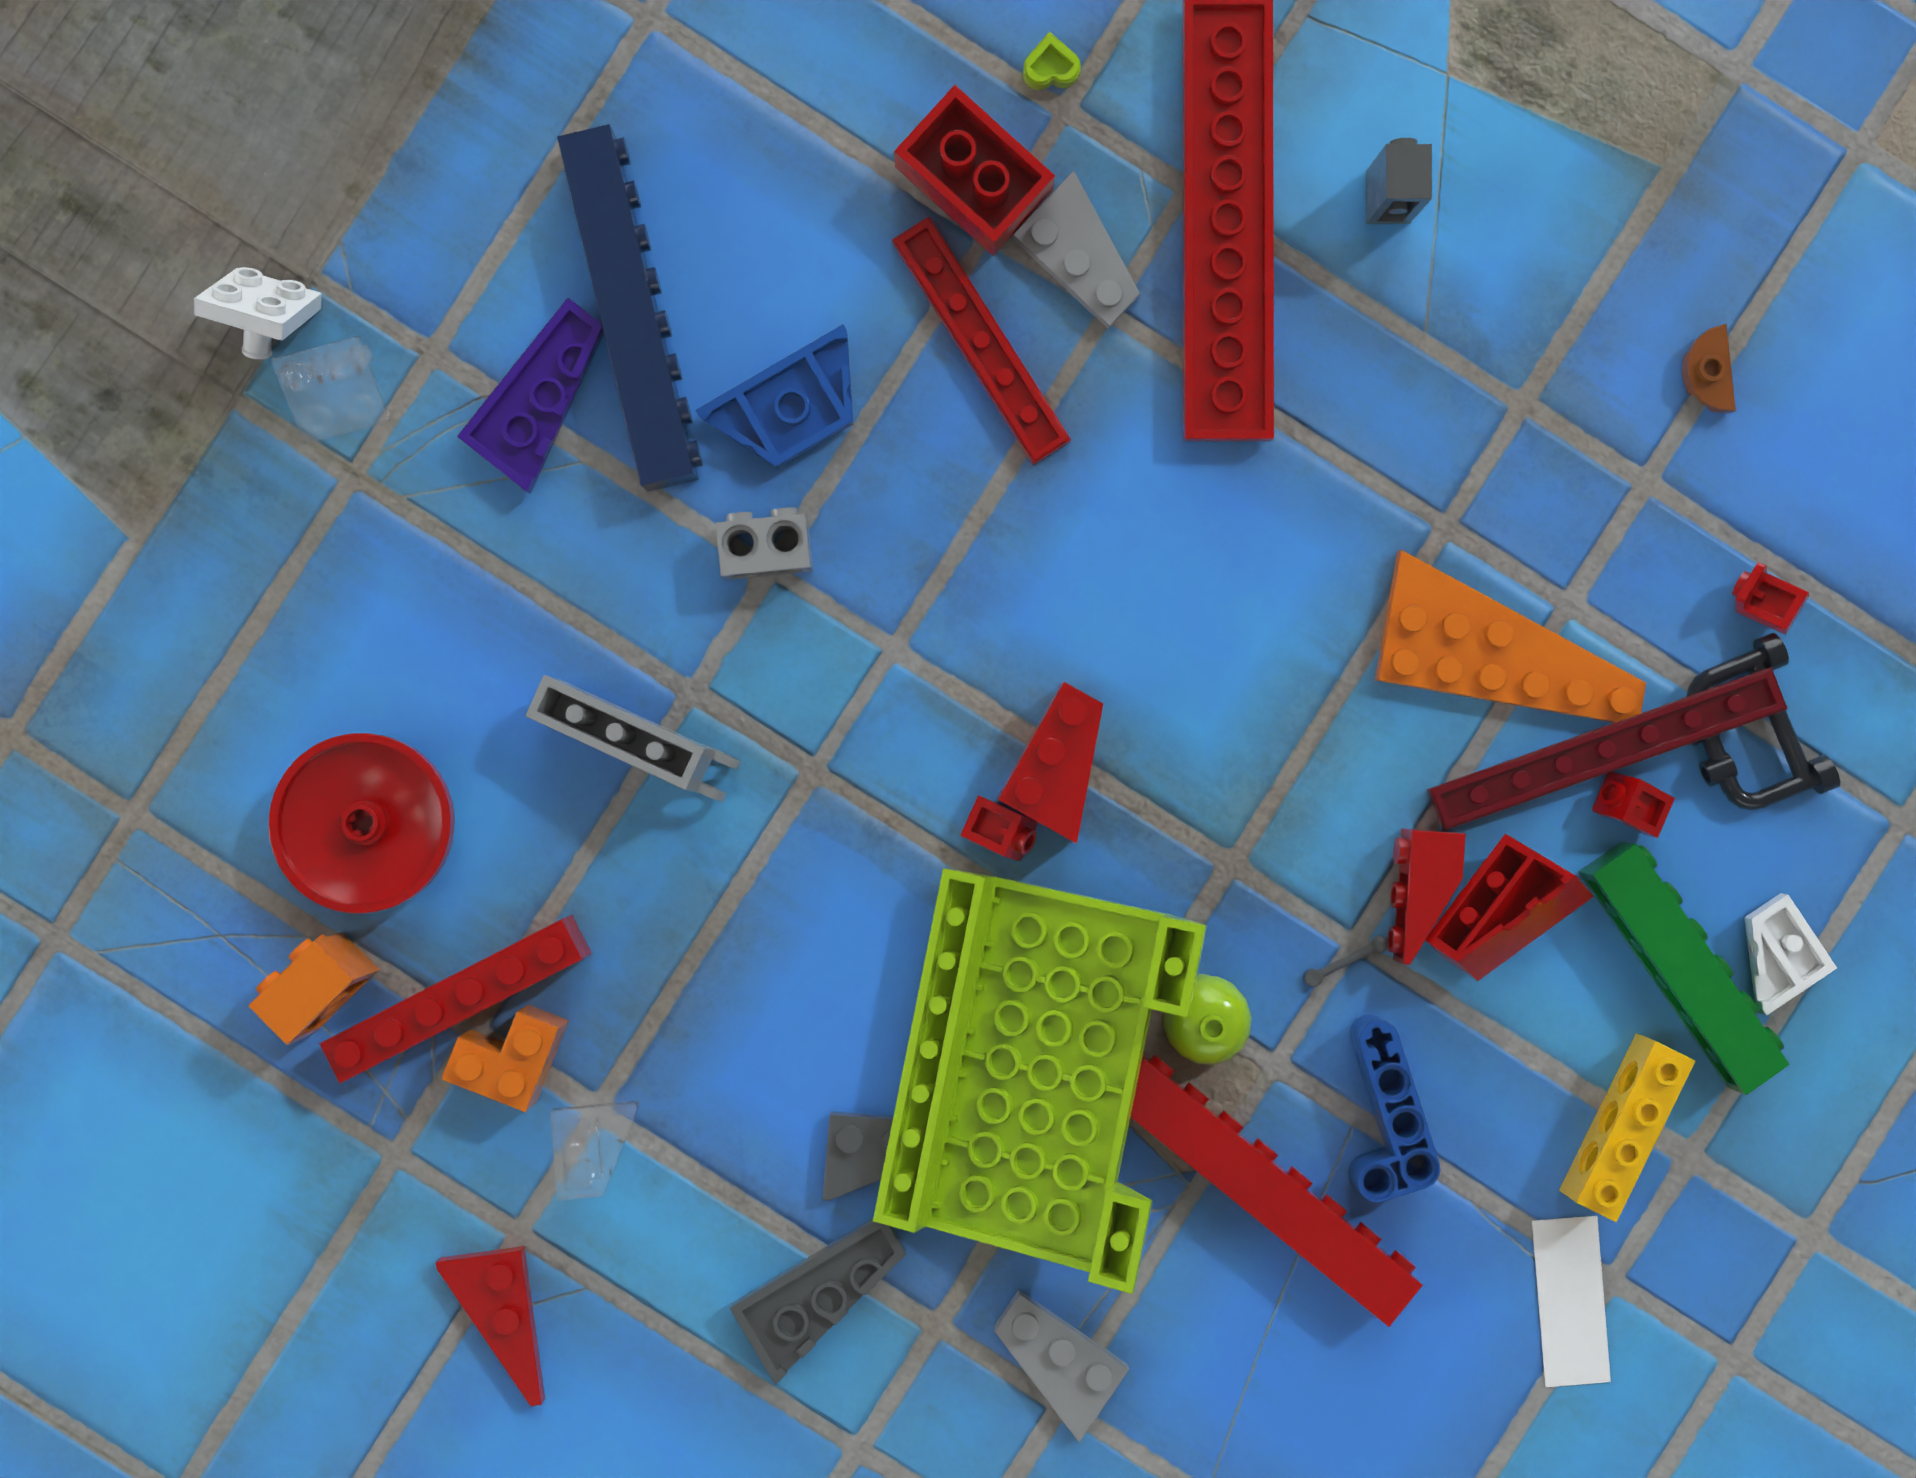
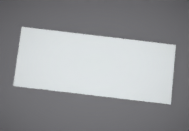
(1571, 1301)

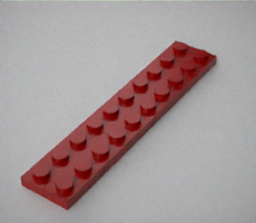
(1228, 220)

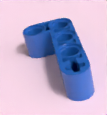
(1386, 1106)

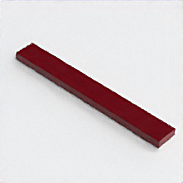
(1607, 748)

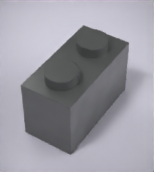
(1399, 182)

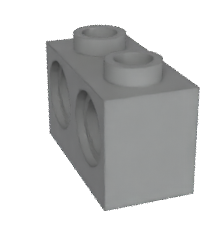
(764, 557)

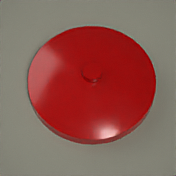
(361, 823)

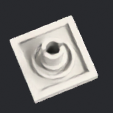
(259, 307)

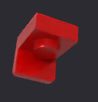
(1633, 803)
(1000, 829)

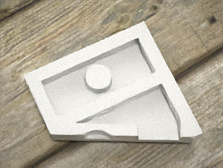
(1783, 953)

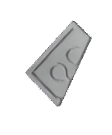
(1078, 253)
(1061, 1361)

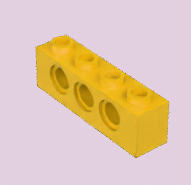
(1626, 1126)

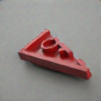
(498, 1300)

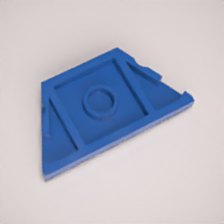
(789, 403)

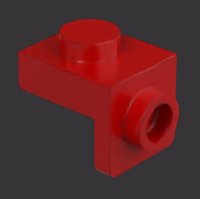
(1768, 599)

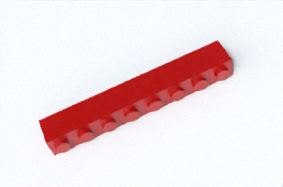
(1271, 1194)

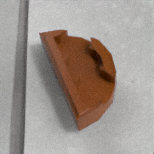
(1709, 372)

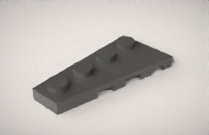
(806, 1300)

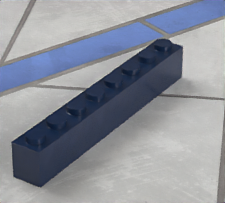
(628, 307)

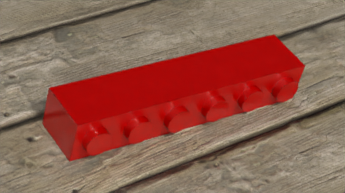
(455, 998)

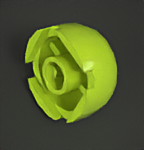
(1216, 1023)

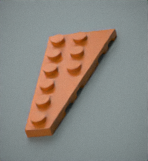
(1471, 646)

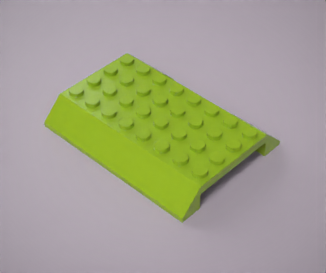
(1032, 1071)

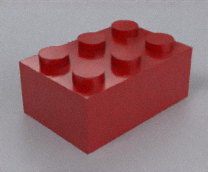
(974, 170)

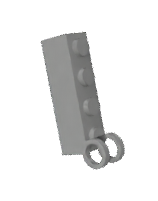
(626, 736)

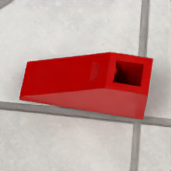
(1427, 878)

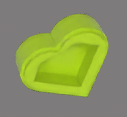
(1051, 65)

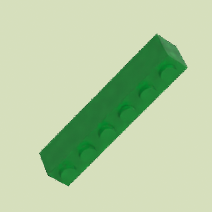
(1684, 967)

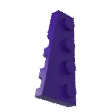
(532, 400)

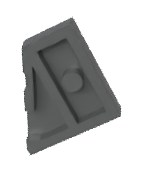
(854, 1152)

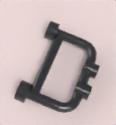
(1720, 767)

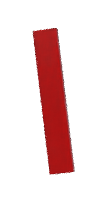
(981, 340)

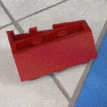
(1057, 763)
(1505, 908)

